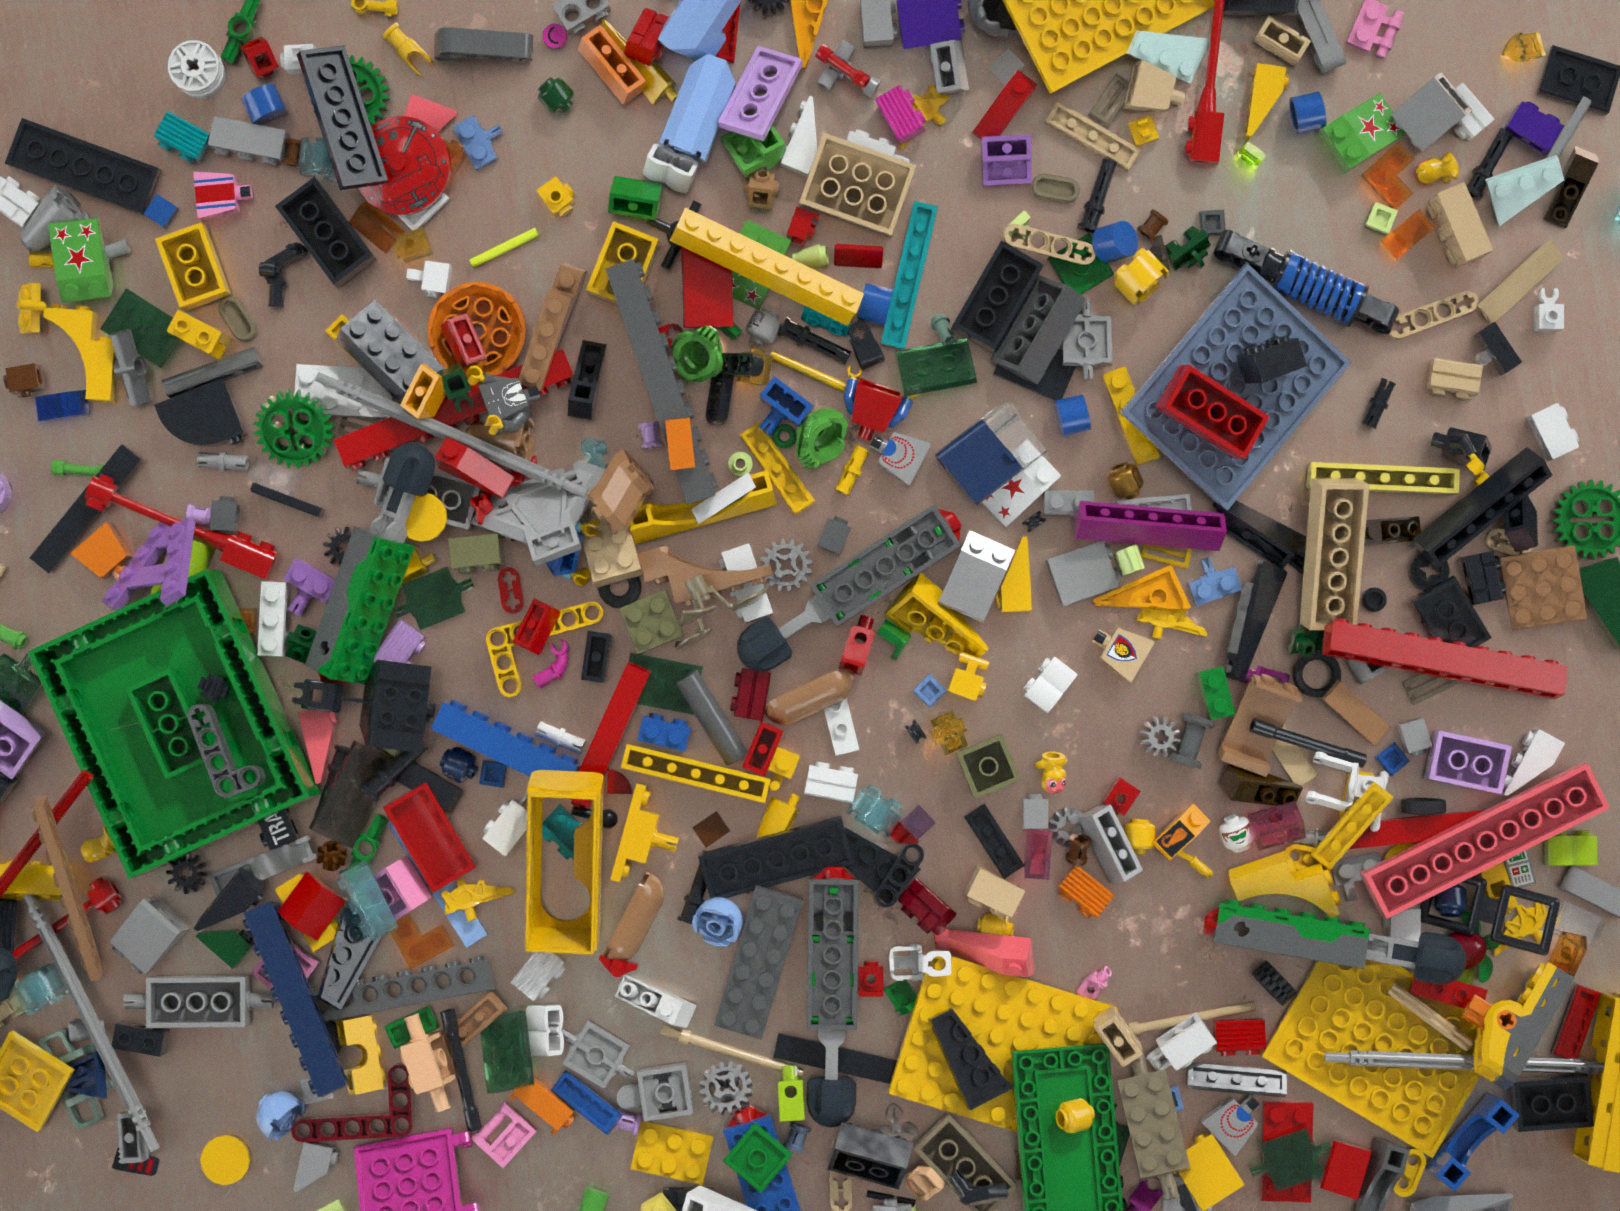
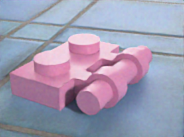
(1367, 25)

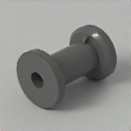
(1191, 740)

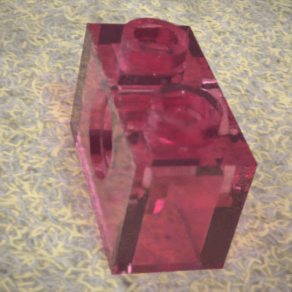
(1277, 825)

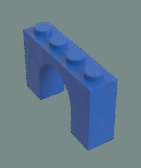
(1487, 1117)

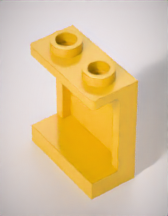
(199, 334)
(1211, 1172)

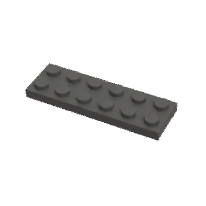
(758, 962)

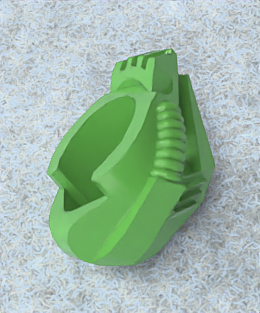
(698, 354)
(821, 437)

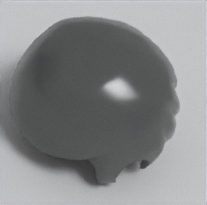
(992, 17)

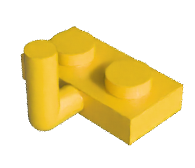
(30, 308)

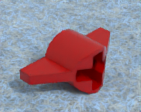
(482, 505)
(902, 835)
(617, 967)

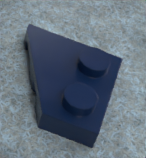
(88, 1077)

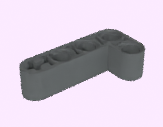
(482, 44)
(220, 748)

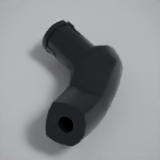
(978, 1195)

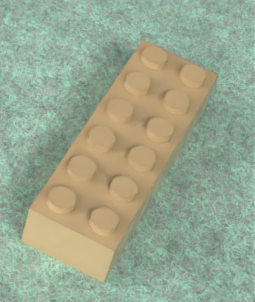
(1334, 551)

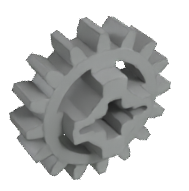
(793, 555)
(721, 1097)

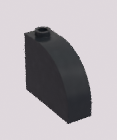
(204, 416)

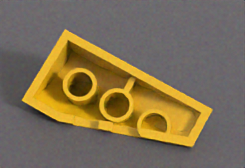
(920, 612)

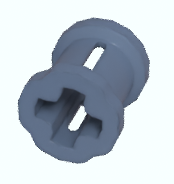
(796, 1137)

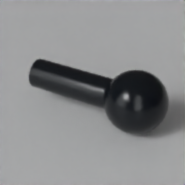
(609, 816)

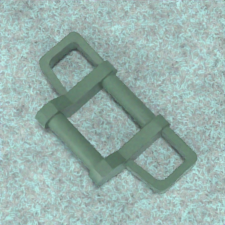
(70, 1100)

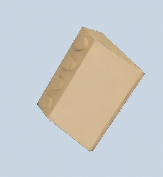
(857, 184)

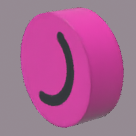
(554, 36)

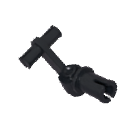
(273, 270)

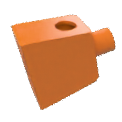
(103, 552)

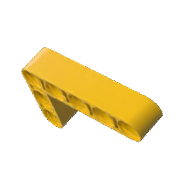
(508, 632)

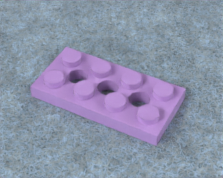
(752, 81)

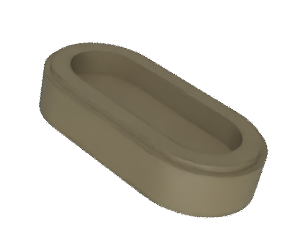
(1055, 188)
(237, 318)

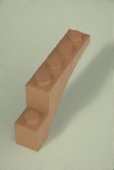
(551, 324)
(663, 566)

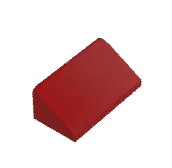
(858, 256)
(463, 340)
(536, 626)

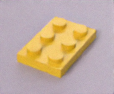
(672, 1152)

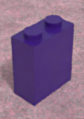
(929, 22)

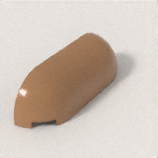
(810, 698)
(636, 919)

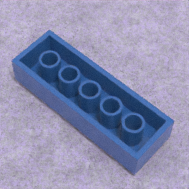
(498, 742)

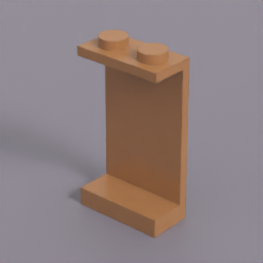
(1264, 701)

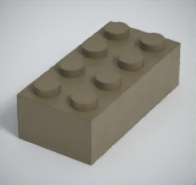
(951, 1147)

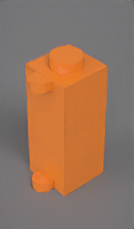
(545, 1104)

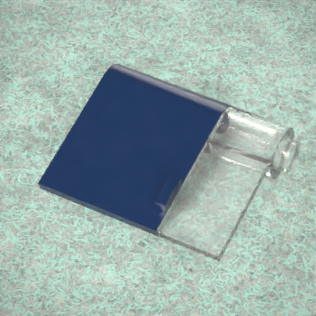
(990, 452)

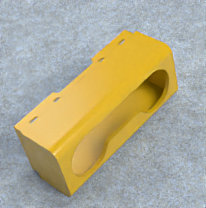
(543, 930)
(1604, 1137)

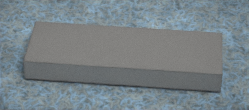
(1570, 127)

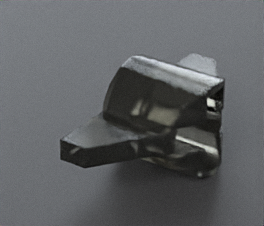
(1159, 251)

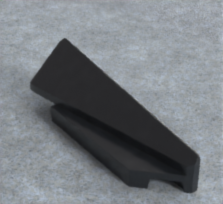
(1265, 535)
(1252, 617)

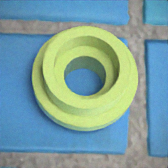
(740, 471)

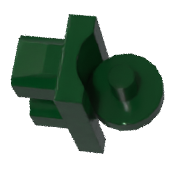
(1191, 252)
(1305, 641)

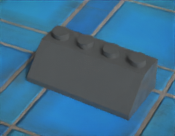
(1038, 329)

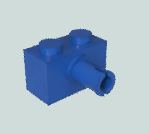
(784, 405)

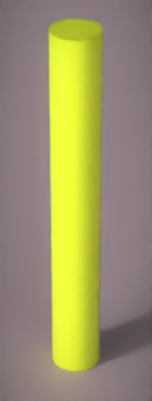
(504, 247)

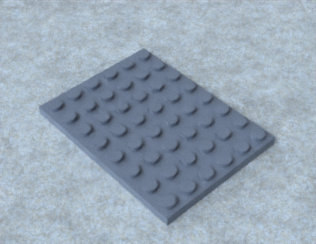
(1239, 317)

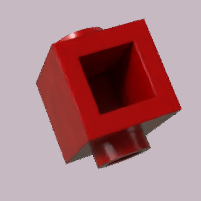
(1129, 795)

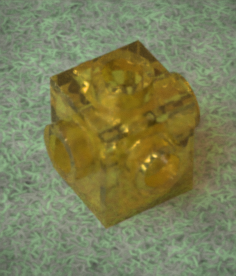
(949, 732)

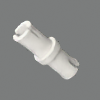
(560, 737)

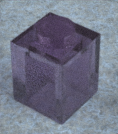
(918, 821)

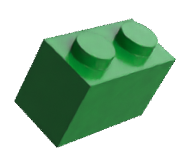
(635, 198)
(1215, 693)

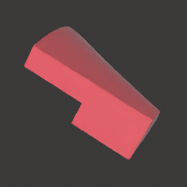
(429, 112)

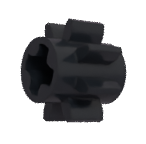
(214, 687)

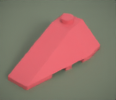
(996, 952)

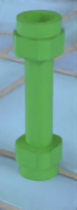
(61, 467)

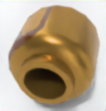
(1125, 480)

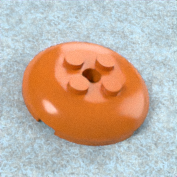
(486, 307)

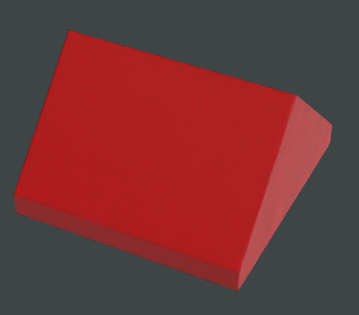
(311, 906)
(1346, 1169)

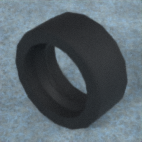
(1298, 674)

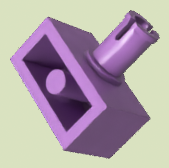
(309, 583)

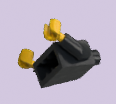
(1465, 448)

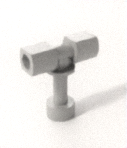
(831, 74)

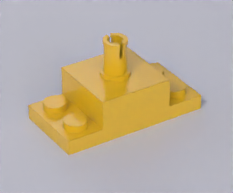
(640, 835)

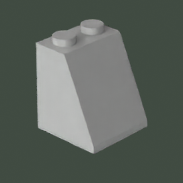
(148, 935)

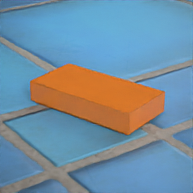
(680, 443)

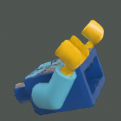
(567, 564)

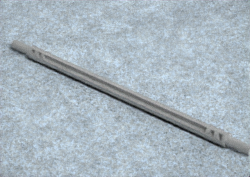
(442, 431)
(91, 1021)
(1459, 1062)

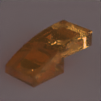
(1407, 234)

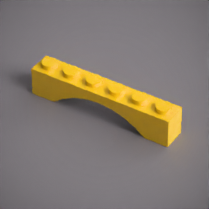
(666, 519)

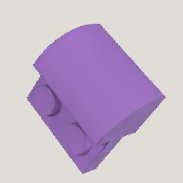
(1006, 159)

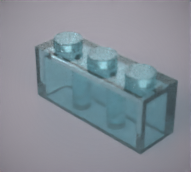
(367, 900)

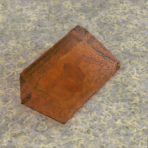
(376, 226)
(1569, 952)

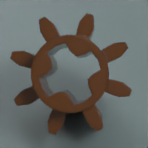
(331, 856)

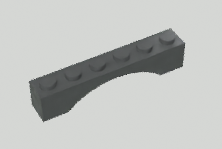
(1382, 1174)

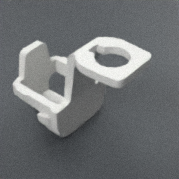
(917, 962)

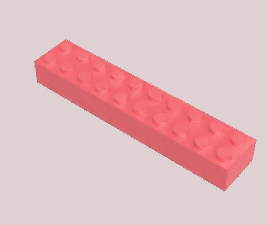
(1484, 840)

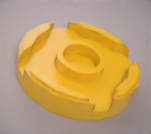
(426, 518)
(225, 1159)

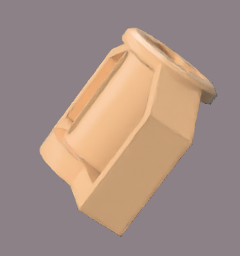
(923, 1182)

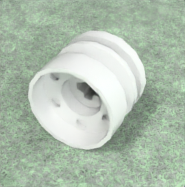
(207, 79)

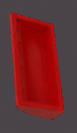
(429, 837)

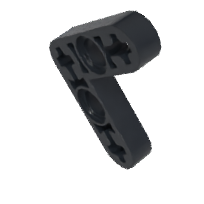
(719, 401)

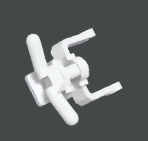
(1356, 786)

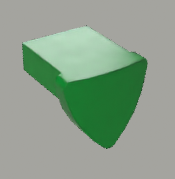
(895, 636)
(901, 996)

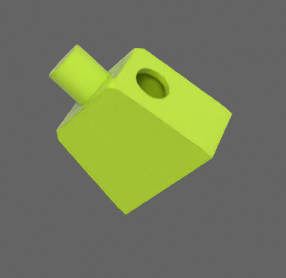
(791, 1108)

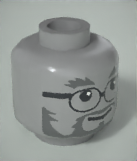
(763, 326)

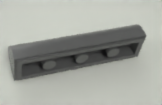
(225, 368)
(711, 717)

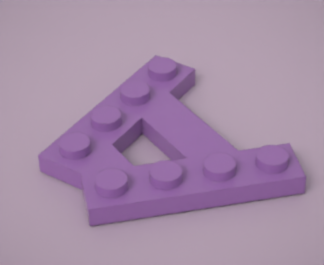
(143, 573)

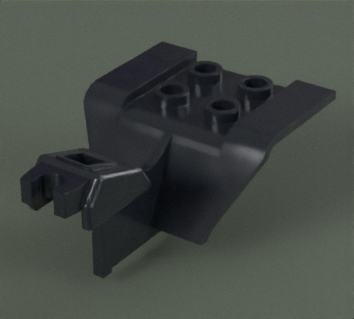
(393, 704)

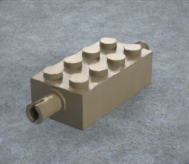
(1154, 1126)

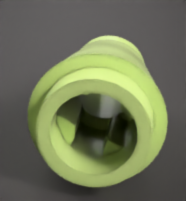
(813, 256)

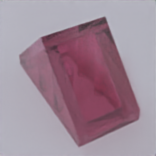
(1037, 854)

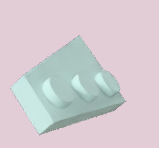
(1169, 52)
(1522, 186)

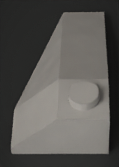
(1480, 1202)

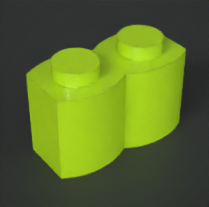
(1571, 849)

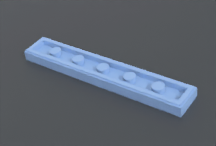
(468, 931)

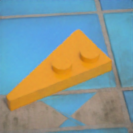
(806, 21)
(1152, 591)

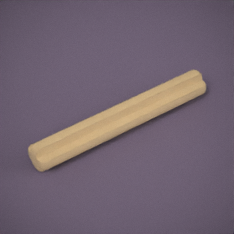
(1430, 1017)

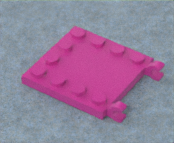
(411, 1173)

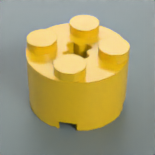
(1140, 277)

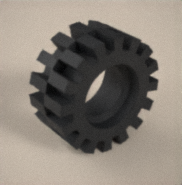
(1274, 983)

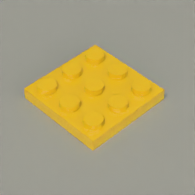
(30, 1081)

